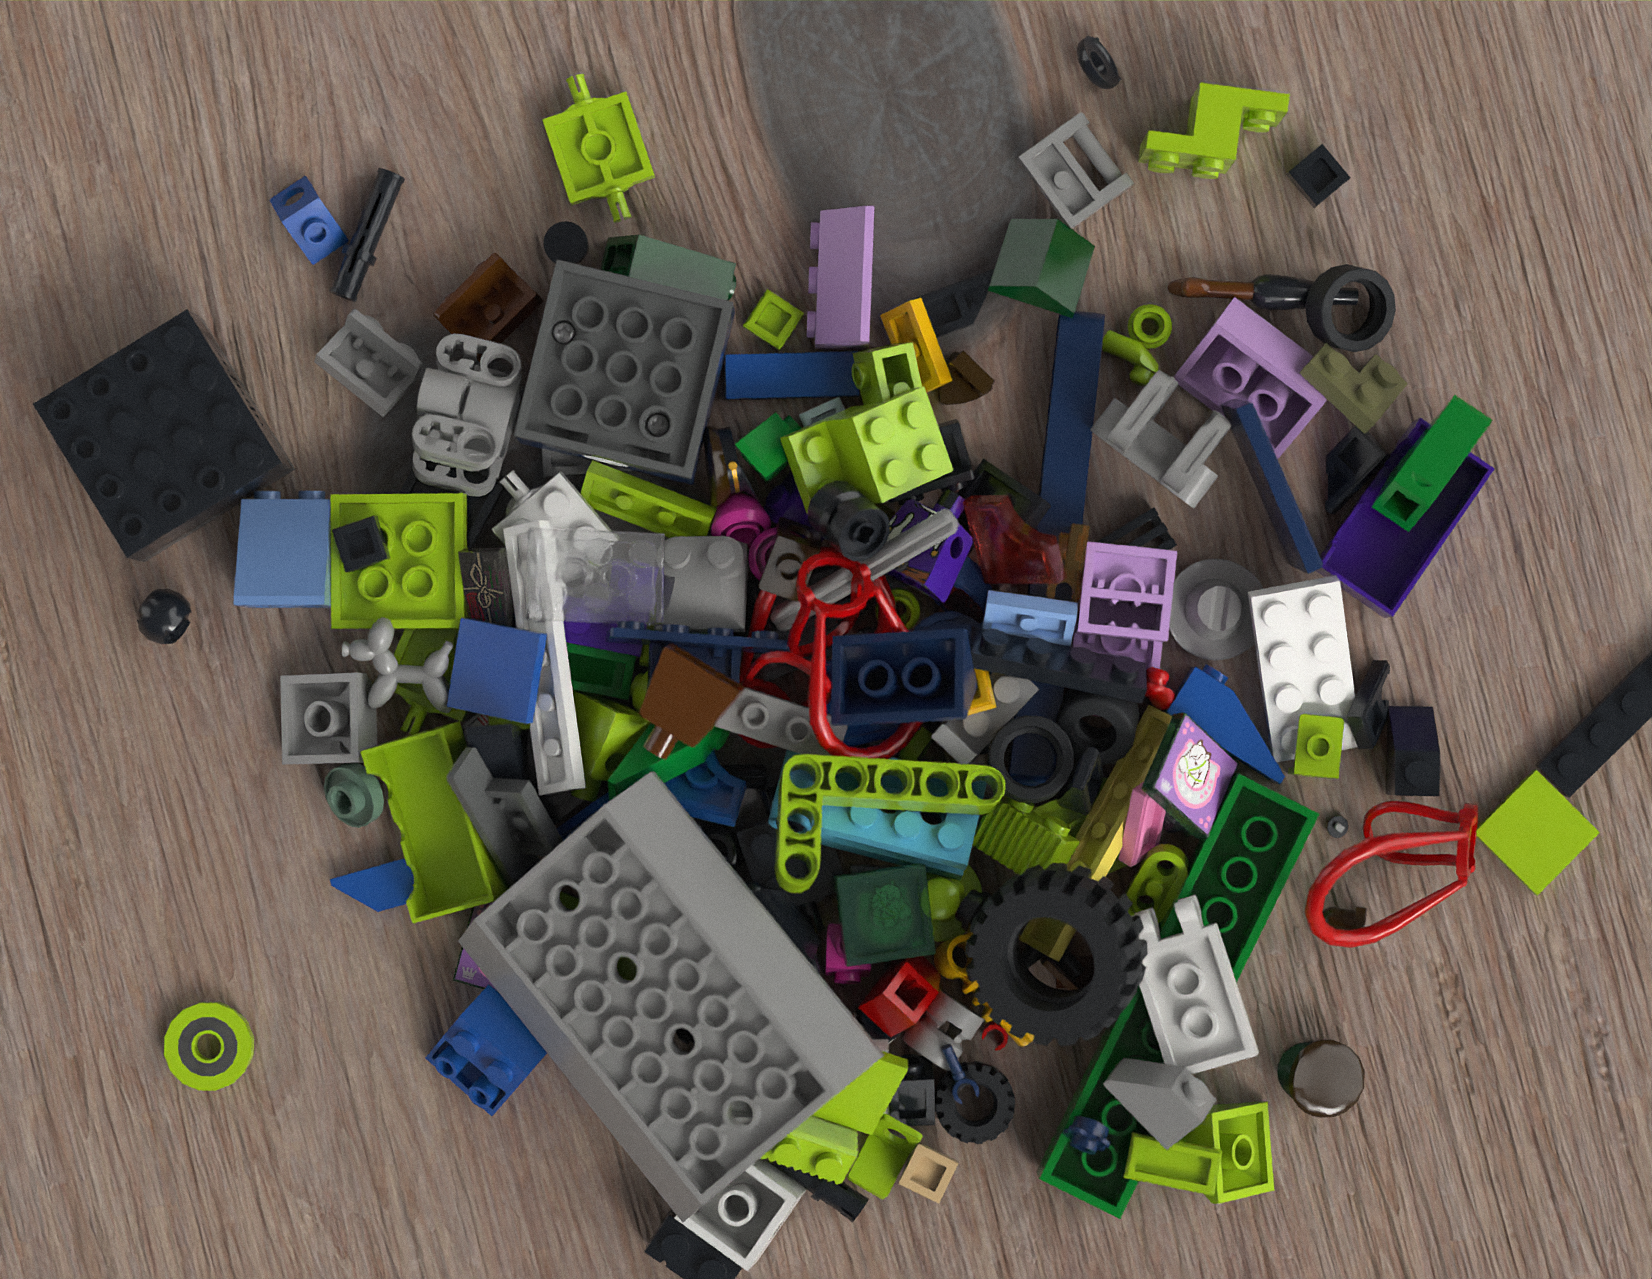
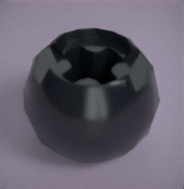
(164, 616)

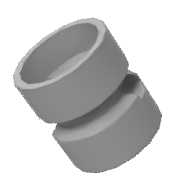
(929, 1038)

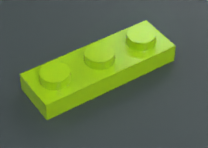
(645, 503)

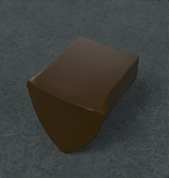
(968, 380)

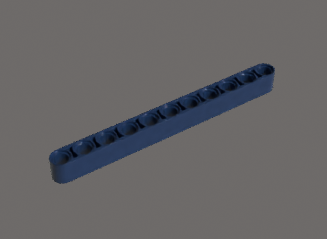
(1064, 488)

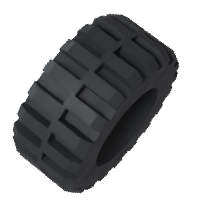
(1017, 993)

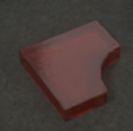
(1009, 547)

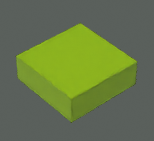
(773, 320)

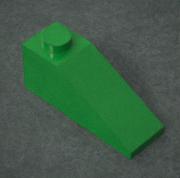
(681, 759)

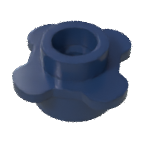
(1087, 1135)

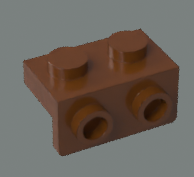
(488, 303)

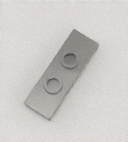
(775, 722)

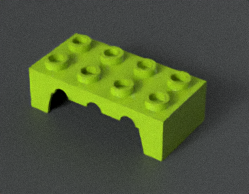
(437, 835)

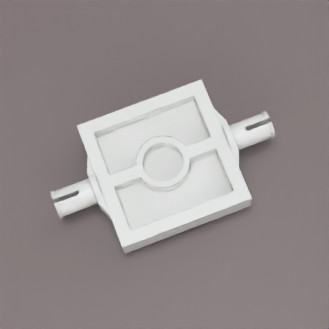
(554, 501)

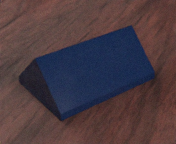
(901, 677)

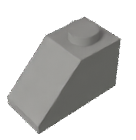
(1161, 1097)

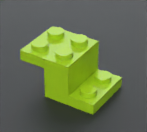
(1213, 130)
(871, 446)

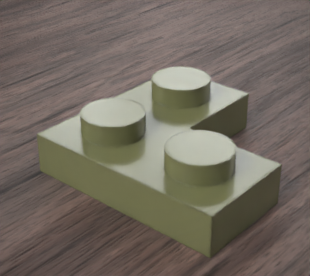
(1358, 395)

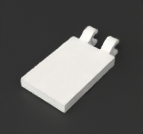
(1193, 993)

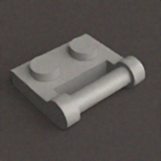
(1063, 178)

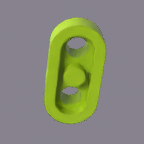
(1157, 881)

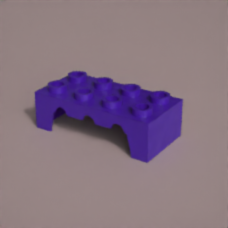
(1381, 559)

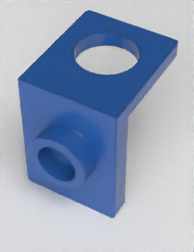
(309, 221)

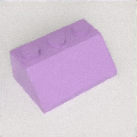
(842, 279)
(1256, 364)

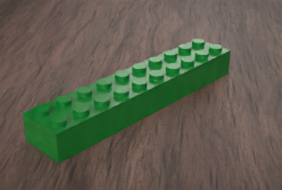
(1237, 884)

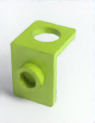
(1318, 747)
(883, 1156)

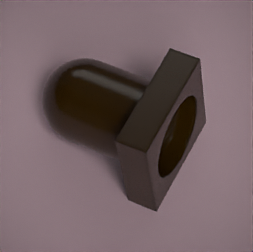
(1345, 918)

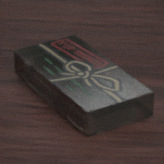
(487, 585)

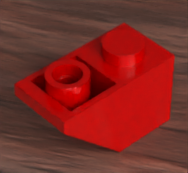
(902, 994)

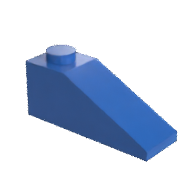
(1224, 719)

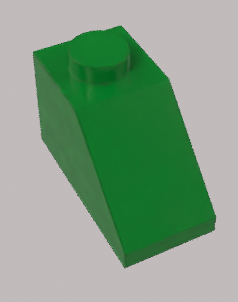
(763, 446)

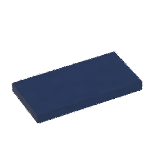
(1272, 485)

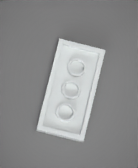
(1302, 658)

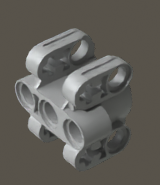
(465, 414)
(1155, 449)

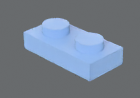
(1031, 616)

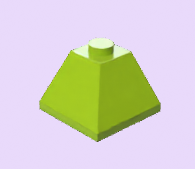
(1245, 1142)

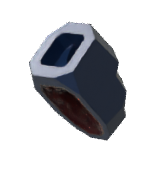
(968, 592)

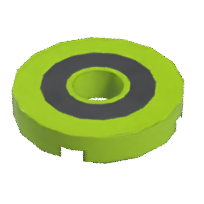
(182, 1046)

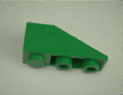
(1430, 463)

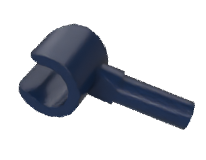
(957, 1072)

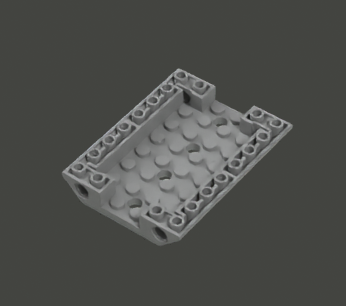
(703, 964)

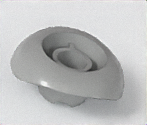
(1213, 609)

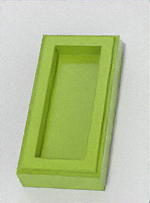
(1180, 1167)

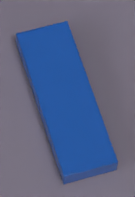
(790, 375)

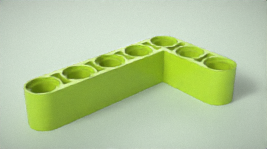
(868, 795)

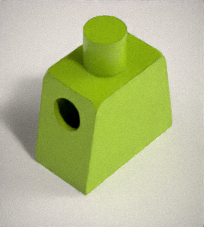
(605, 736)

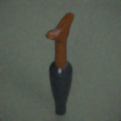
(1265, 291)

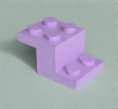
(1125, 601)

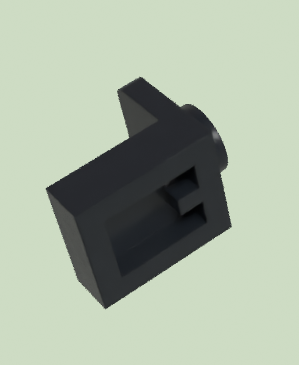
(915, 1096)

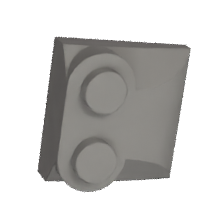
(705, 583)
(326, 718)

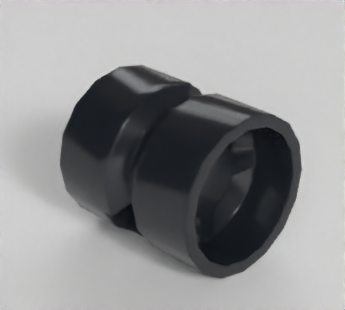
(848, 520)

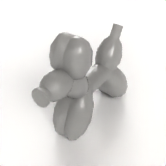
(384, 686)

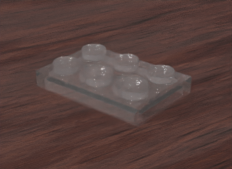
(595, 576)

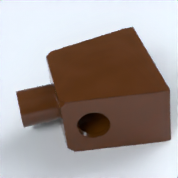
(685, 700)

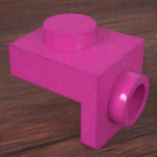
(835, 960)

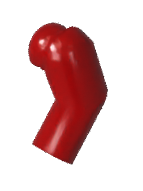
(1157, 693)

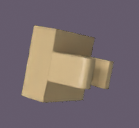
(928, 1172)

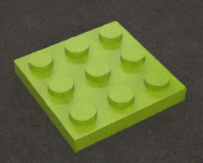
(421, 580)

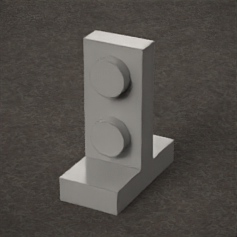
(968, 737)

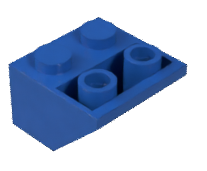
(487, 1051)

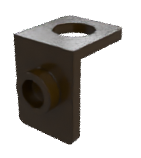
(787, 558)

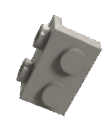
(370, 362)

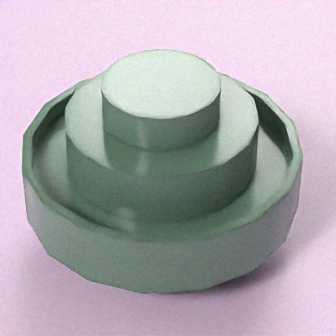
(354, 794)

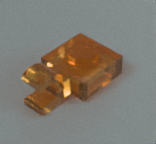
(1072, 550)

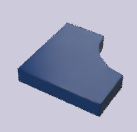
(709, 792)

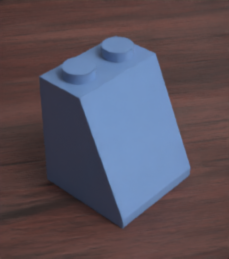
(284, 551)

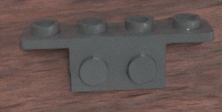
(505, 815)

